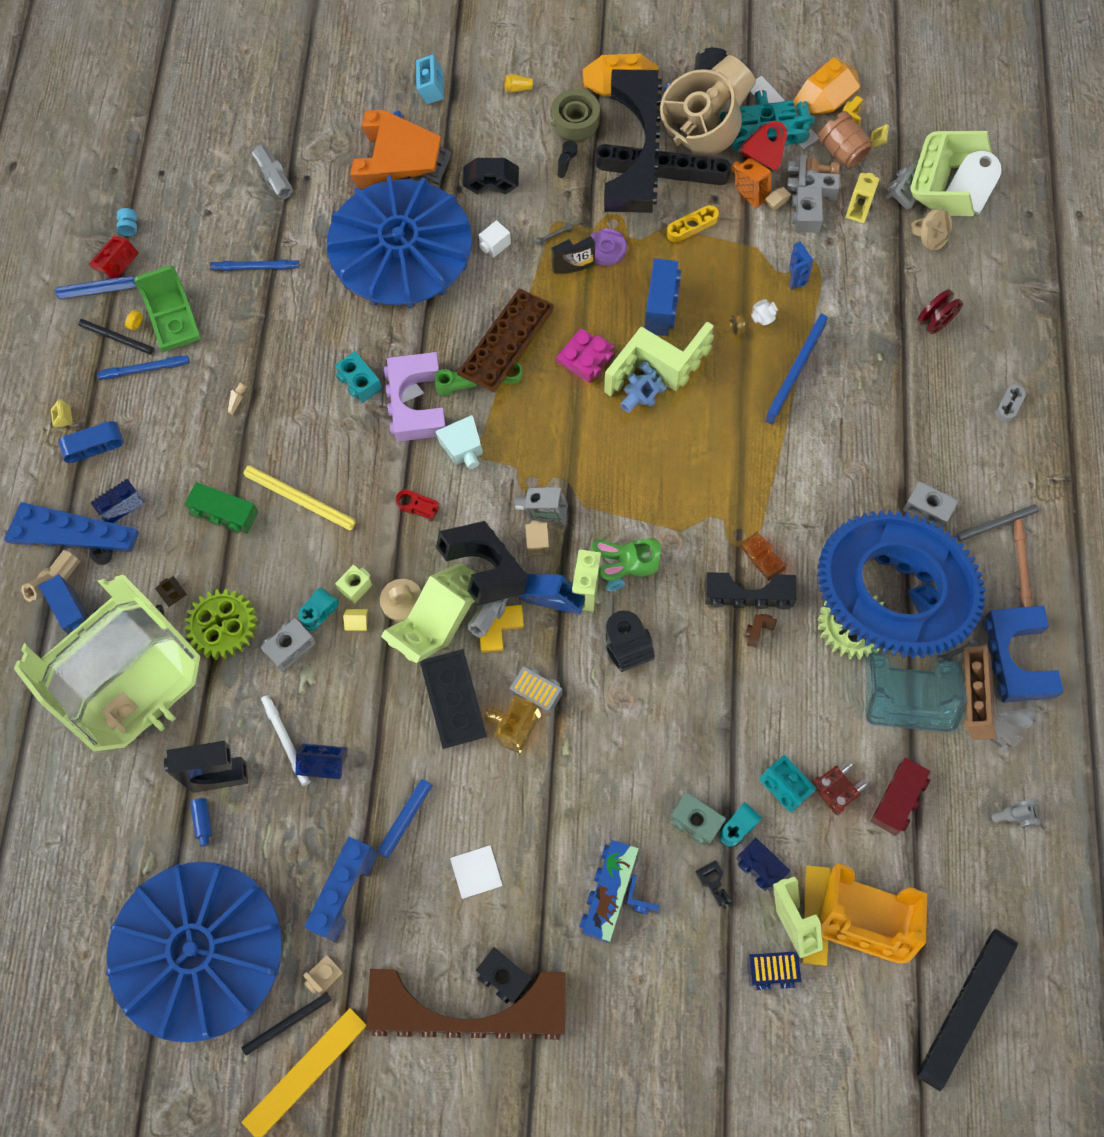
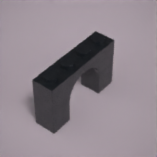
(481, 541)
(206, 766)

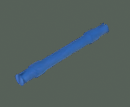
(248, 265)
(118, 372)

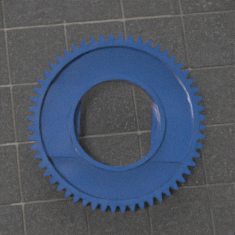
(912, 549)

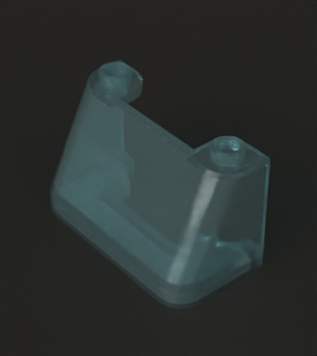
(914, 697)

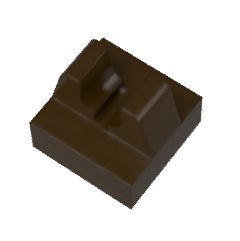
(170, 591)

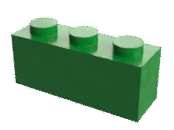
(221, 508)

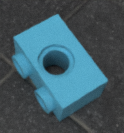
(429, 79)

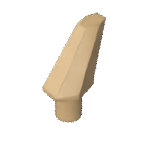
(236, 397)

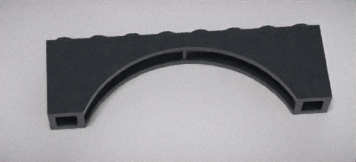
(635, 187)

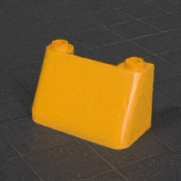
(873, 919)

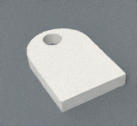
(977, 179)

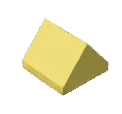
(61, 414)
(355, 619)

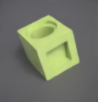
(354, 593)

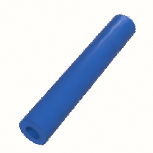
(404, 818)

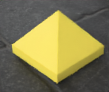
(879, 136)

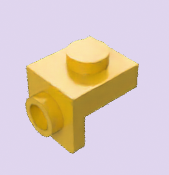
(853, 108)

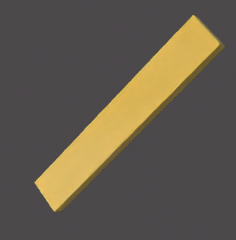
(304, 1074)

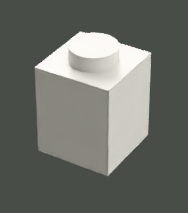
(494, 239)

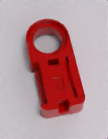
(419, 505)

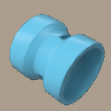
(127, 222)

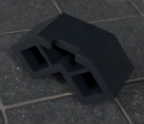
(492, 172)

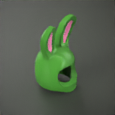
(632, 557)

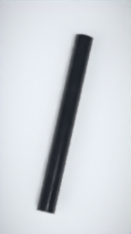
(116, 336)
(286, 1023)

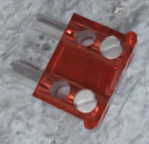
(835, 790)

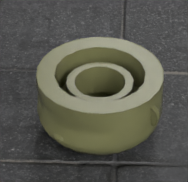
(575, 104)

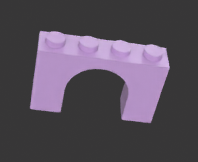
(403, 373)

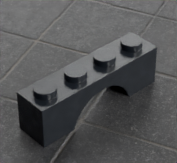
(722, 591)

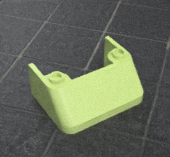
(939, 155)

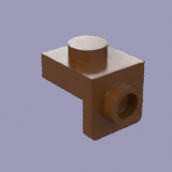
(753, 631)

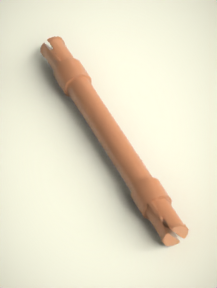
(1020, 539)

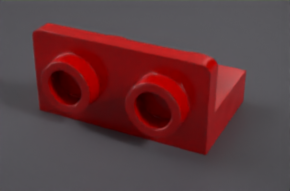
(114, 257)

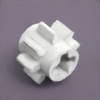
(764, 312)

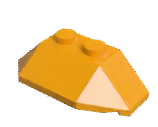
(598, 73)
(829, 87)

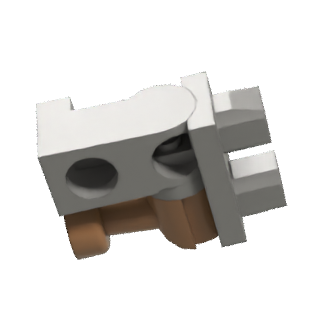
(813, 174)

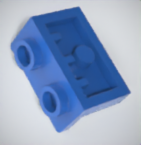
(800, 266)

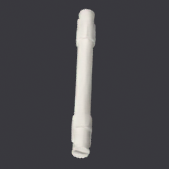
(273, 715)

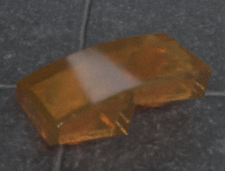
(762, 556)

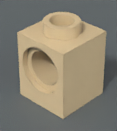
(537, 538)

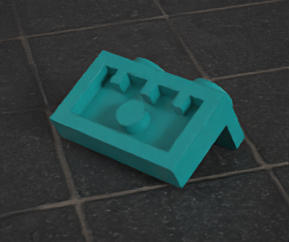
(787, 783)

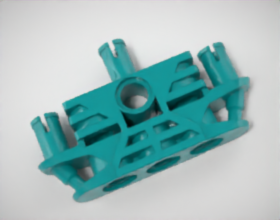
(757, 115)

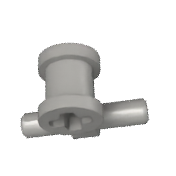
(1024, 813)

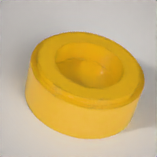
(134, 320)

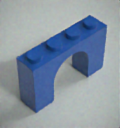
(1013, 682)
(326, 915)

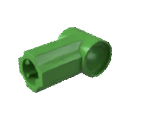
(453, 383)

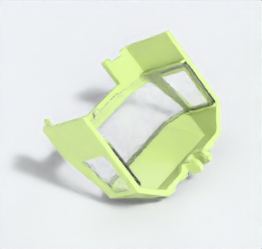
(114, 651)

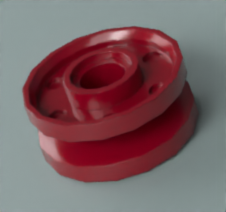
(940, 311)

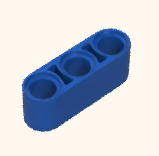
(90, 442)

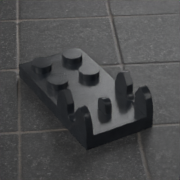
(453, 699)

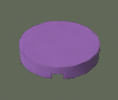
(609, 247)

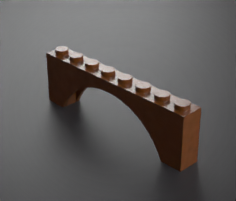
(396, 1010)

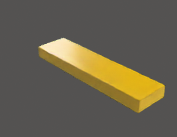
(814, 894)

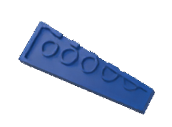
(53, 527)

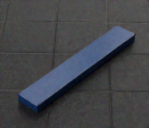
(796, 369)

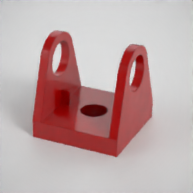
(762, 149)

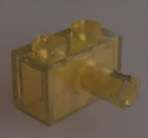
(515, 724)

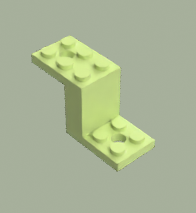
(668, 360)
(434, 615)

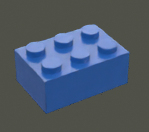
(662, 296)

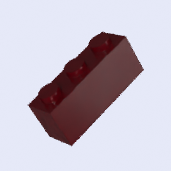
(901, 797)

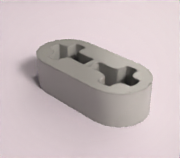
(1014, 405)

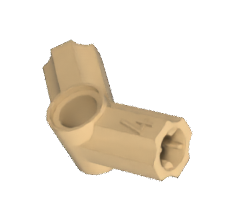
(63, 566)

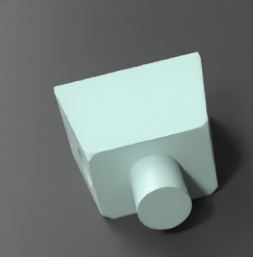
(461, 442)

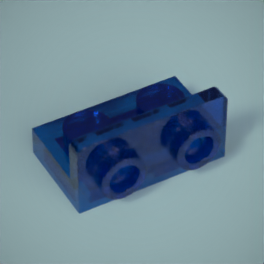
(320, 761)
(762, 865)

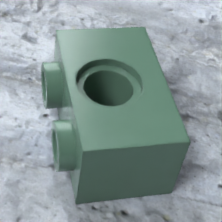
(689, 807)

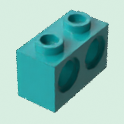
(361, 375)

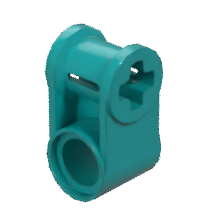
(318, 608)
(742, 823)

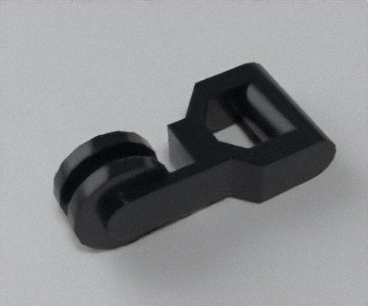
(569, 150)
(722, 899)

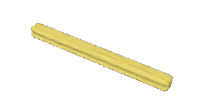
(299, 497)

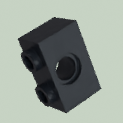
(497, 962)

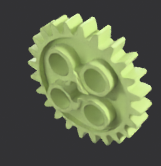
(842, 642)

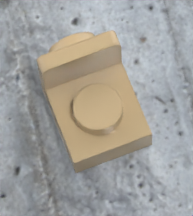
(118, 710)
(323, 975)

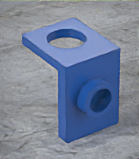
(640, 906)

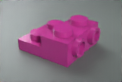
(586, 355)

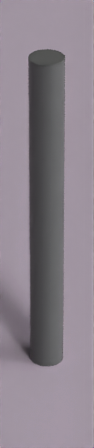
(997, 523)

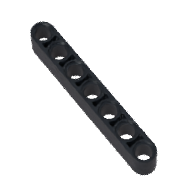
(671, 164)
(967, 1010)

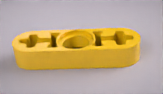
(696, 216)

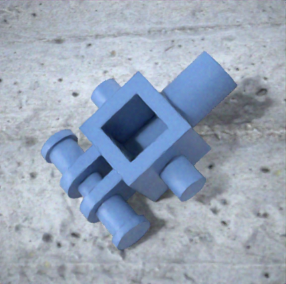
(642, 388)

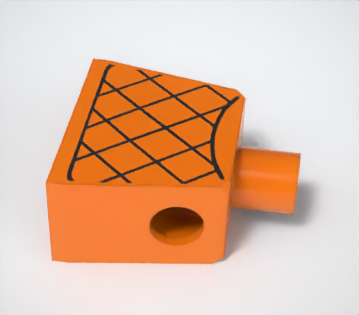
(752, 181)

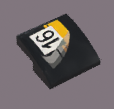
(573, 258)

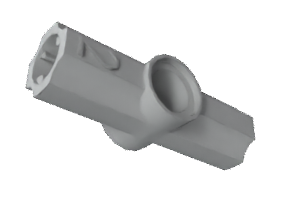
(272, 172)
(485, 617)

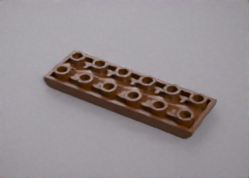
(506, 340)

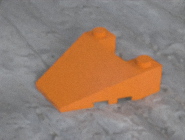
(399, 150)

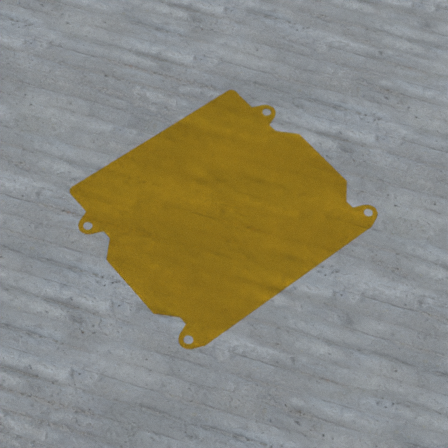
(695, 447)

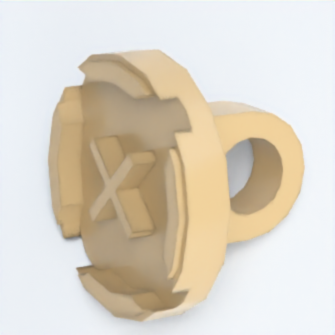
(933, 228)
(399, 599)

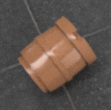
(845, 140)

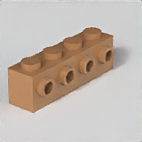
(979, 693)

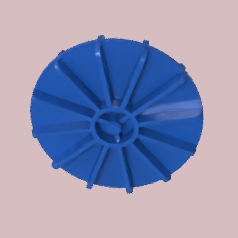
(399, 242)
(194, 952)

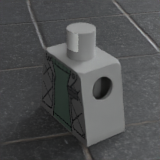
(544, 505)

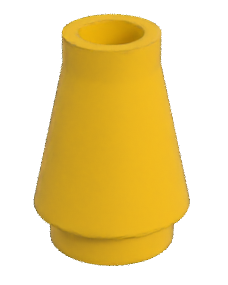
(517, 83)

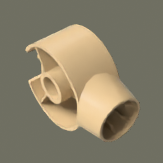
(697, 99)

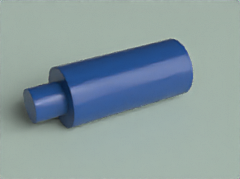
(201, 821)

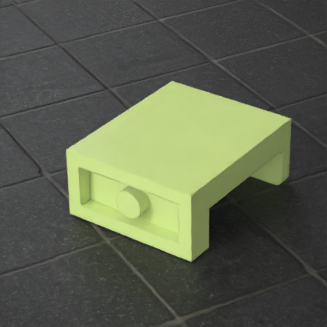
(587, 577)
(803, 933)

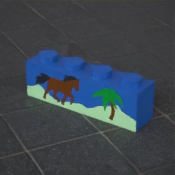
(609, 892)

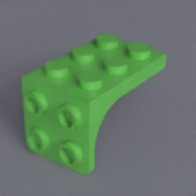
(168, 308)

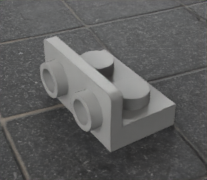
(901, 187)

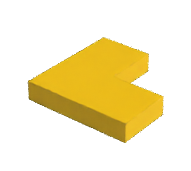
(511, 619)

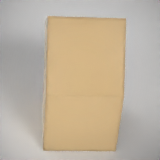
(778, 198)

